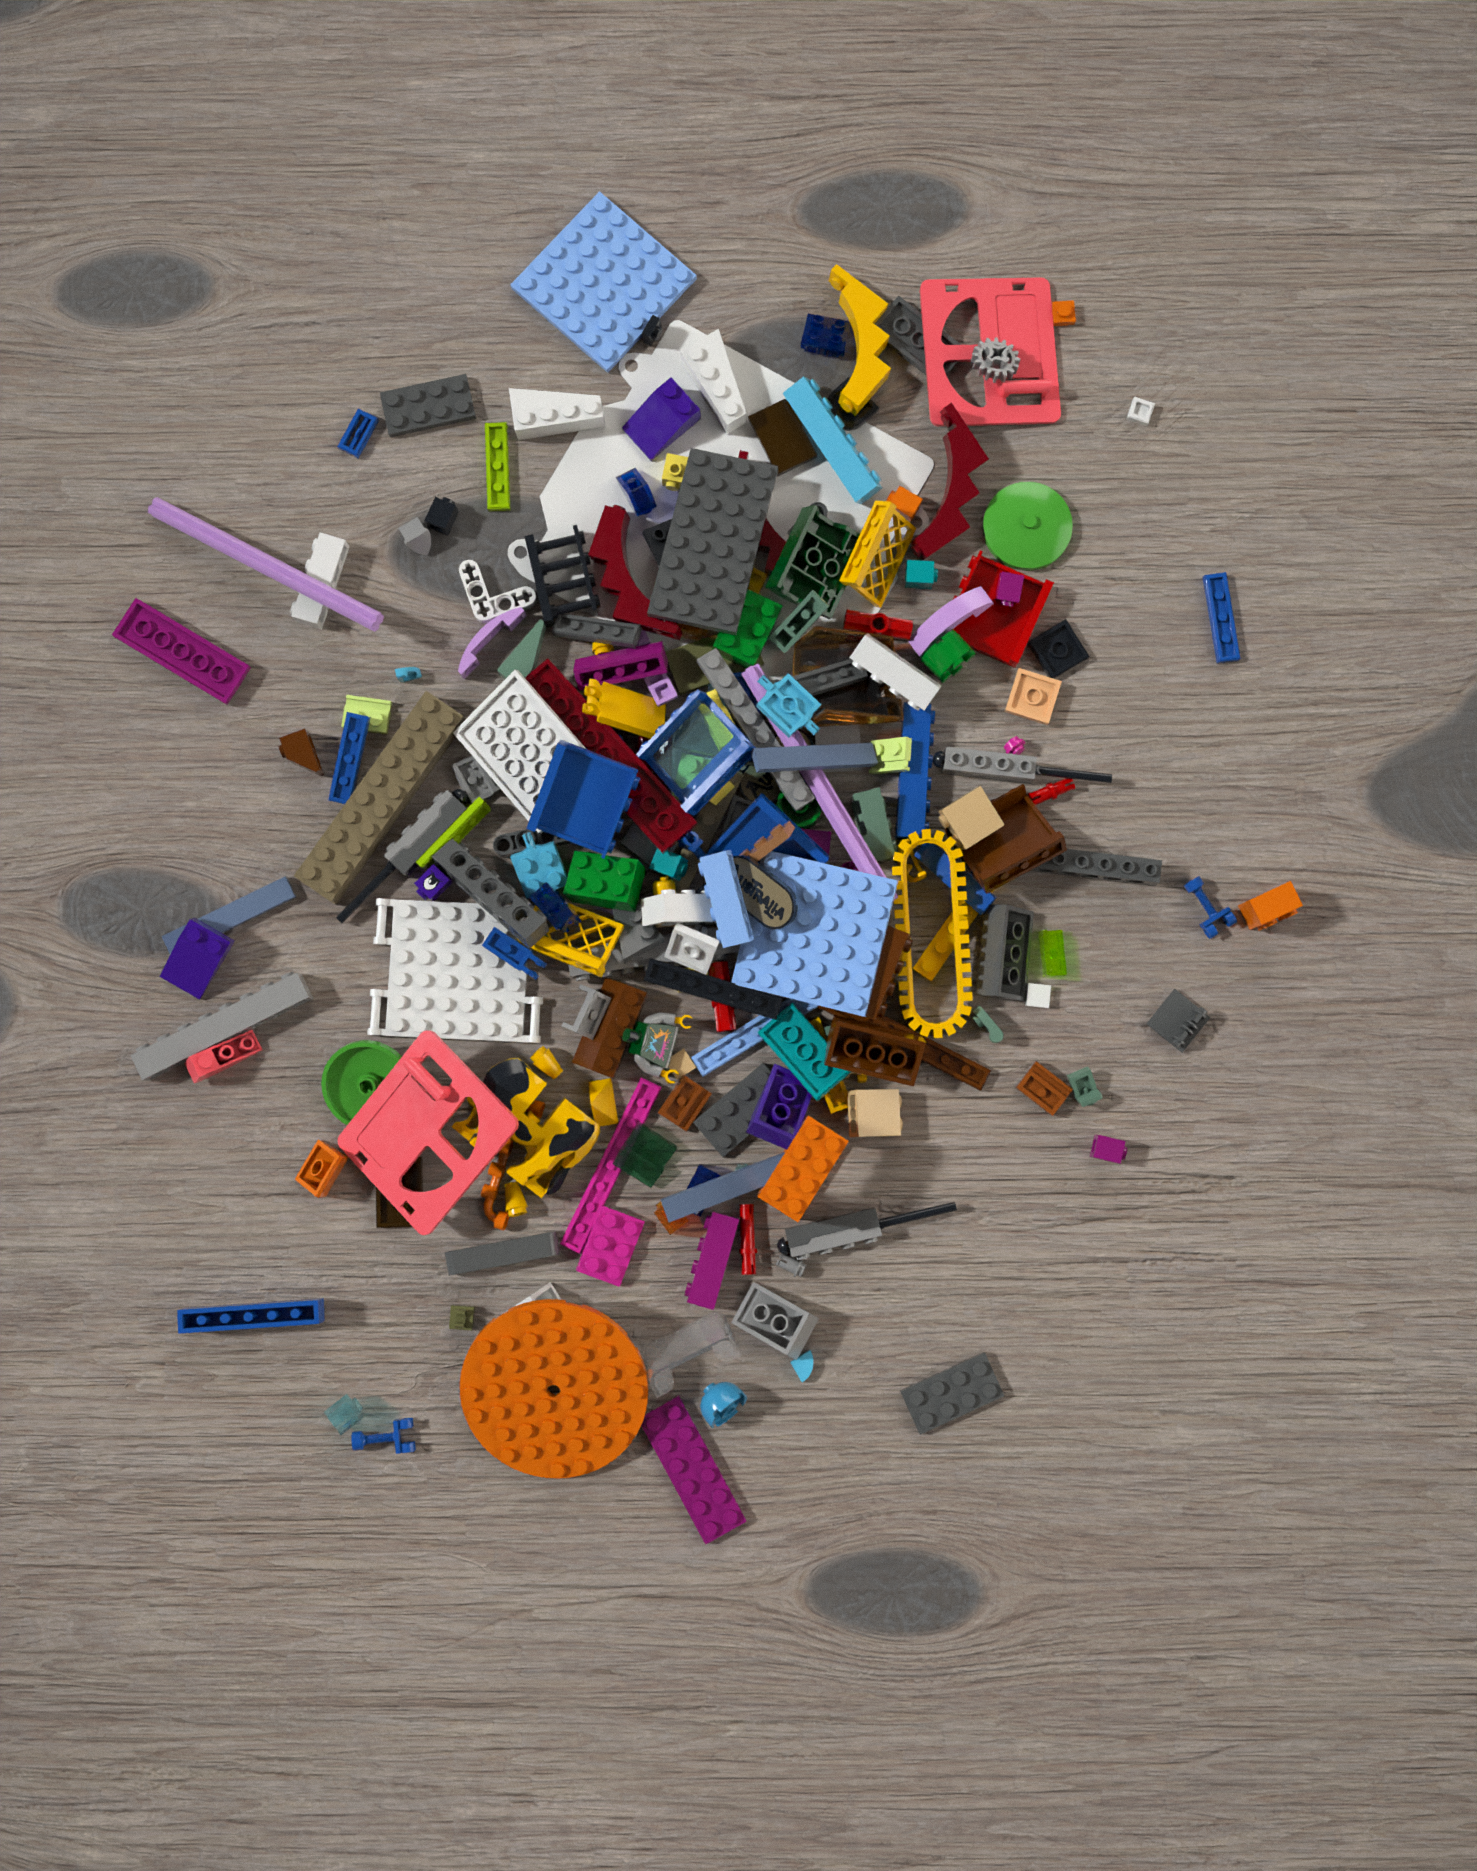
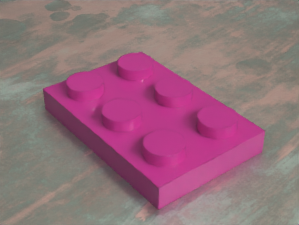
(610, 1245)

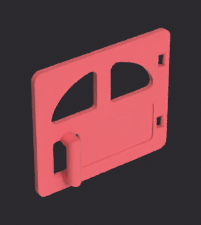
(1009, 315)
(405, 1119)

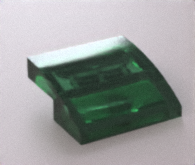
(644, 1154)

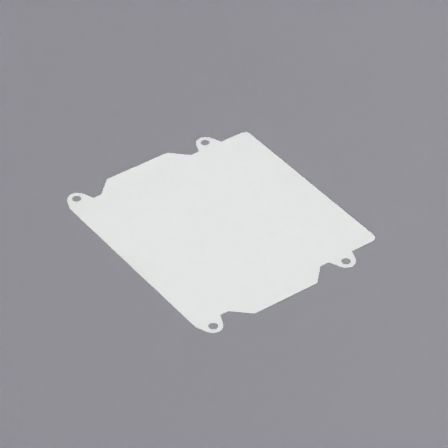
(596, 456)

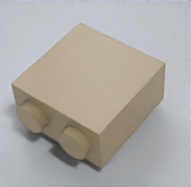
(970, 818)
(874, 1113)

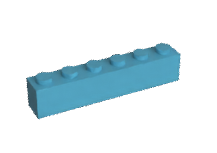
(832, 439)

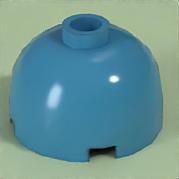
(720, 1402)

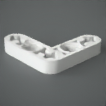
(492, 603)

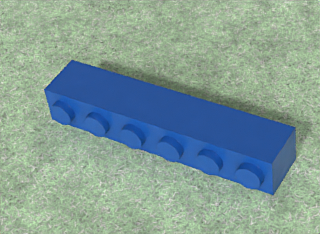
(915, 783)
(251, 1315)

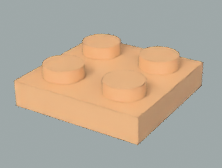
(1033, 696)

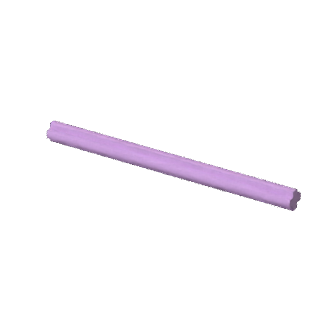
(266, 564)
(823, 792)

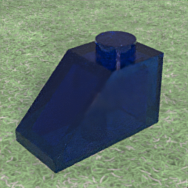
(636, 492)

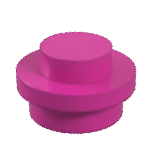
(1015, 746)

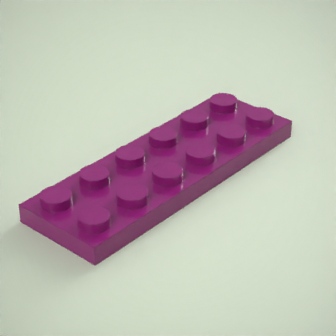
(181, 651)
(692, 1470)

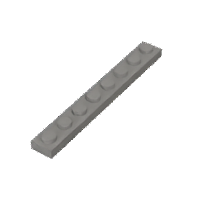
(752, 724)

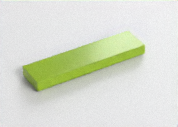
(497, 466)
(456, 831)

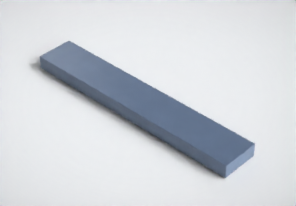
(814, 757)
(241, 909)
(719, 1189)

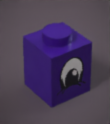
(432, 883)

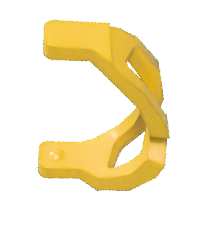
(921, 875)

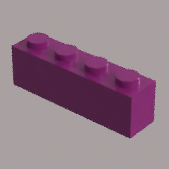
(621, 665)
(712, 1261)

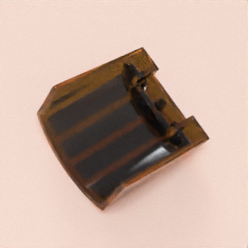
(853, 704)

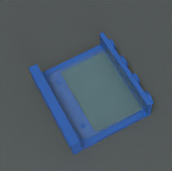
(696, 751)

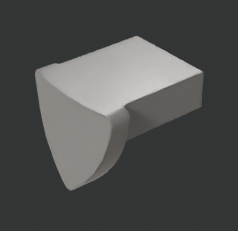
(416, 536)

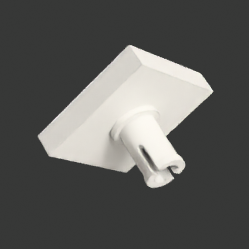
(692, 947)

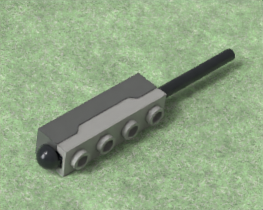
(1004, 766)
(414, 842)
(847, 1230)

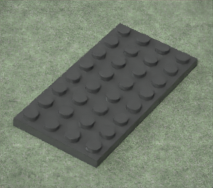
(713, 541)

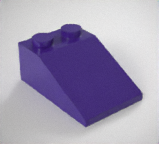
(662, 419)
(196, 957)
(780, 1108)

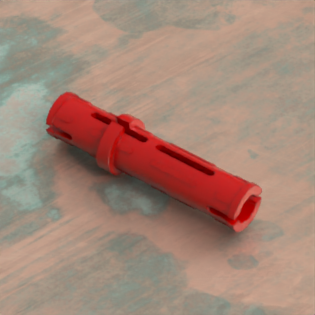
(747, 1239)

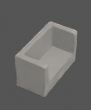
(590, 1013)

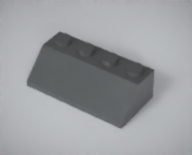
(1005, 953)

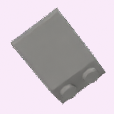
(775, 1320)

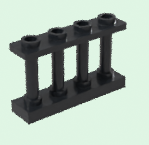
(546, 590)

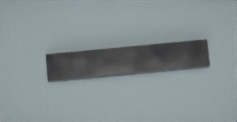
(712, 989)

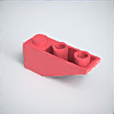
(222, 1056)

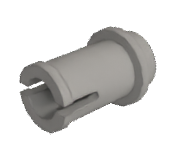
(792, 1265)

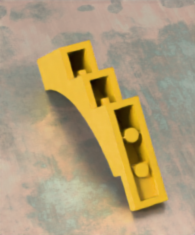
(863, 311)

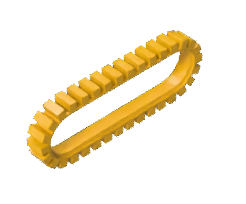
(959, 938)

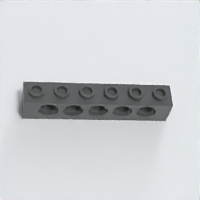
(1104, 867)
(527, 931)

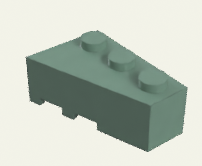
(873, 824)

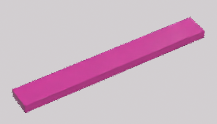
(606, 1172)

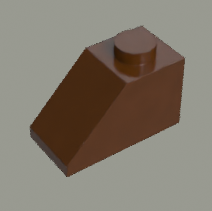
(301, 751)

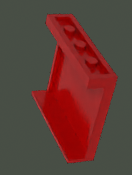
(1001, 630)

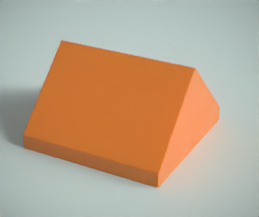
(321, 1169)

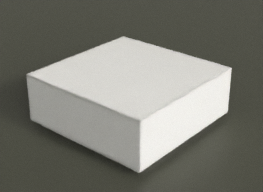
(1140, 411)
(1038, 995)

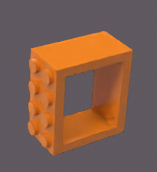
(802, 1168)

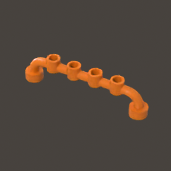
(497, 1172)

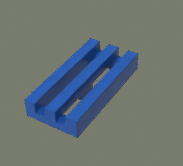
(367, 434)

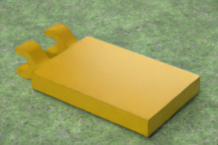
(623, 708)

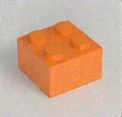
(1273, 904)

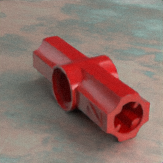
(892, 626)
(724, 1014)

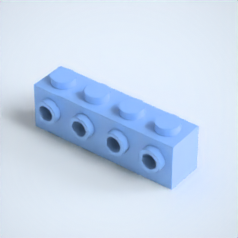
(726, 899)

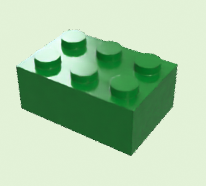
(754, 629)
(604, 882)

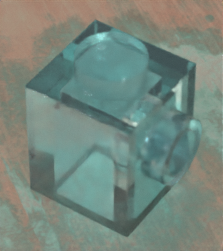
(344, 1414)

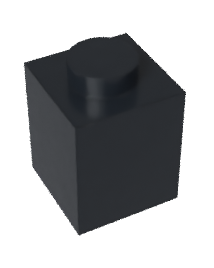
(441, 515)

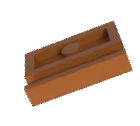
(1044, 1088)
(684, 1103)

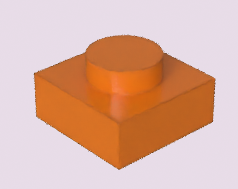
(1063, 313)

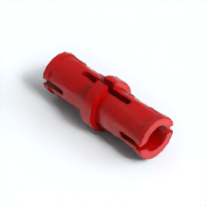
(1051, 791)

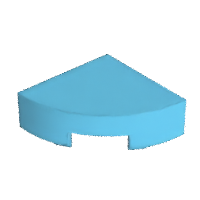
(408, 673)
(803, 1365)

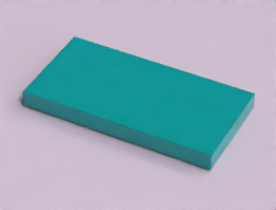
(802, 1051)

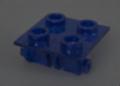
(825, 334)

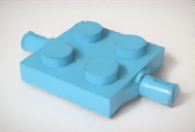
(788, 705)
(538, 865)

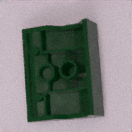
(813, 560)

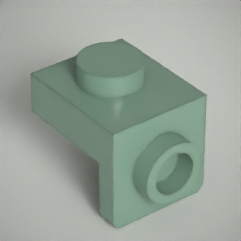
(1084, 1087)

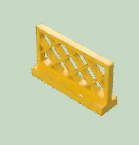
(869, 547)
(578, 957)

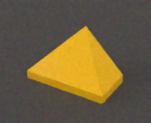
(603, 1102)

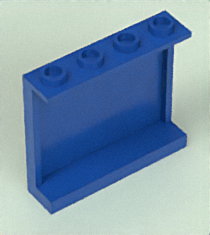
(583, 797)
(758, 822)

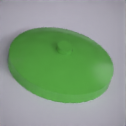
(1027, 526)
(354, 1075)

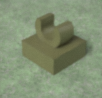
(462, 1317)

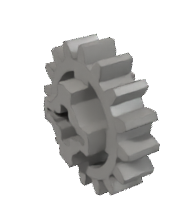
(995, 360)

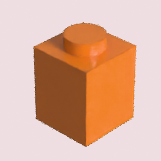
(906, 502)

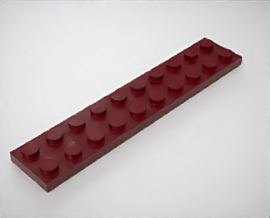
(652, 804)

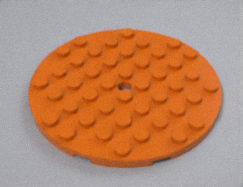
(563, 1346)

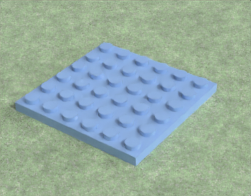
(603, 281)
(832, 943)

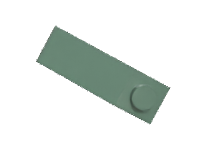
(799, 622)
(526, 654)

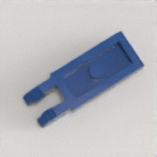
(511, 952)

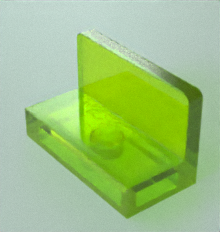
(1052, 953)

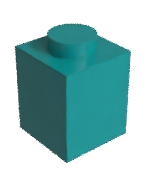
(920, 574)
(669, 864)

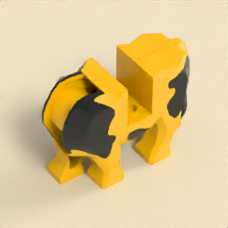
(550, 1147)

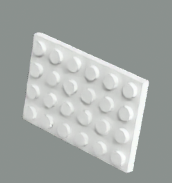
(515, 739)

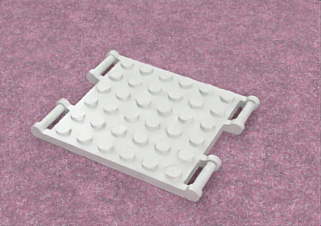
(447, 978)

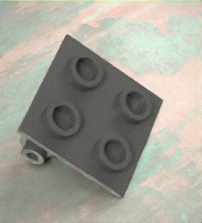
(1178, 1020)

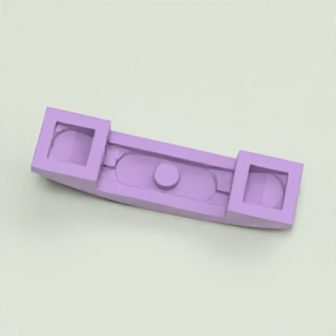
(948, 618)
(508, 619)
(658, 685)

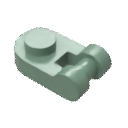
(981, 1018)

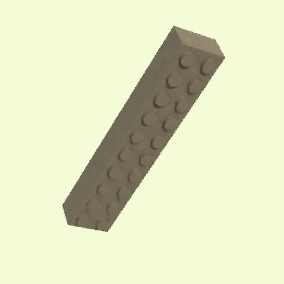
(380, 798)

